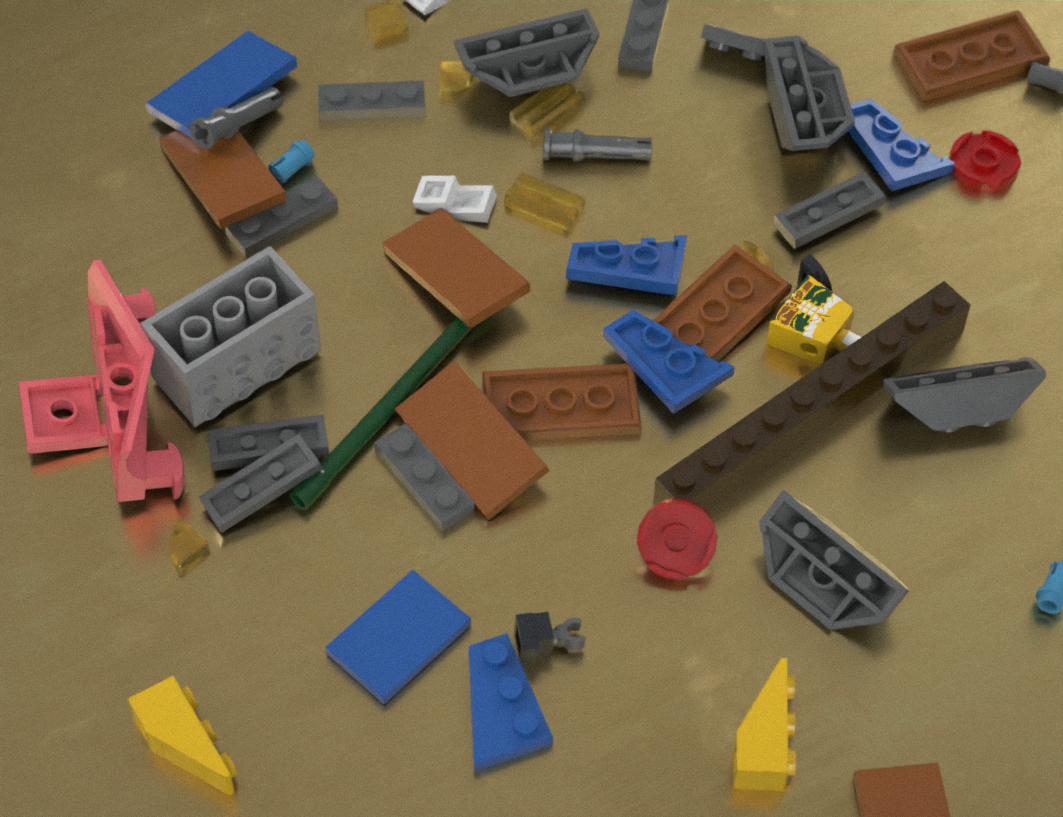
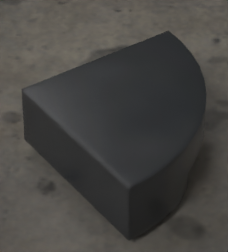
(812, 267)

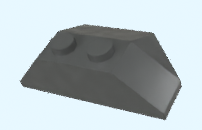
(531, 53)
(805, 94)
(967, 393)
(826, 567)

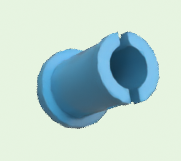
(292, 161)
(1051, 594)

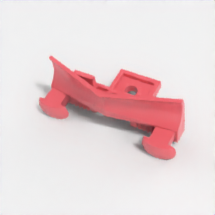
(119, 352)

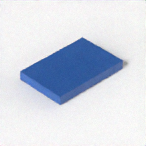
(398, 636)

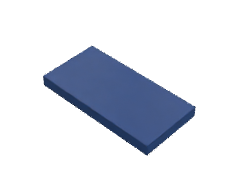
(223, 80)

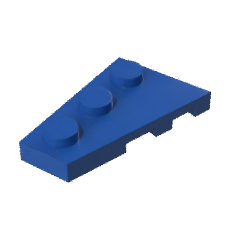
(893, 151)
(632, 266)
(663, 362)
(503, 705)

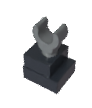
(536, 637)

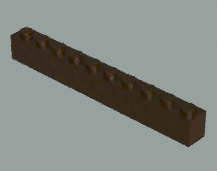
(815, 400)

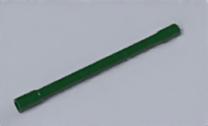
(311, 488)

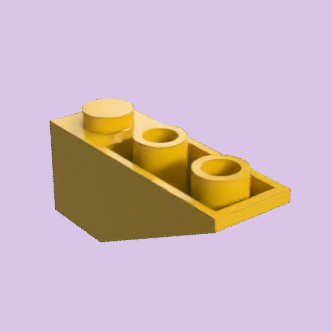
(175, 733)
(761, 741)

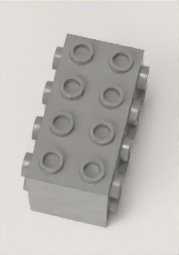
(233, 335)

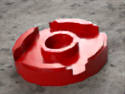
(985, 161)
(677, 538)

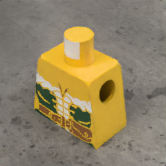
(812, 323)

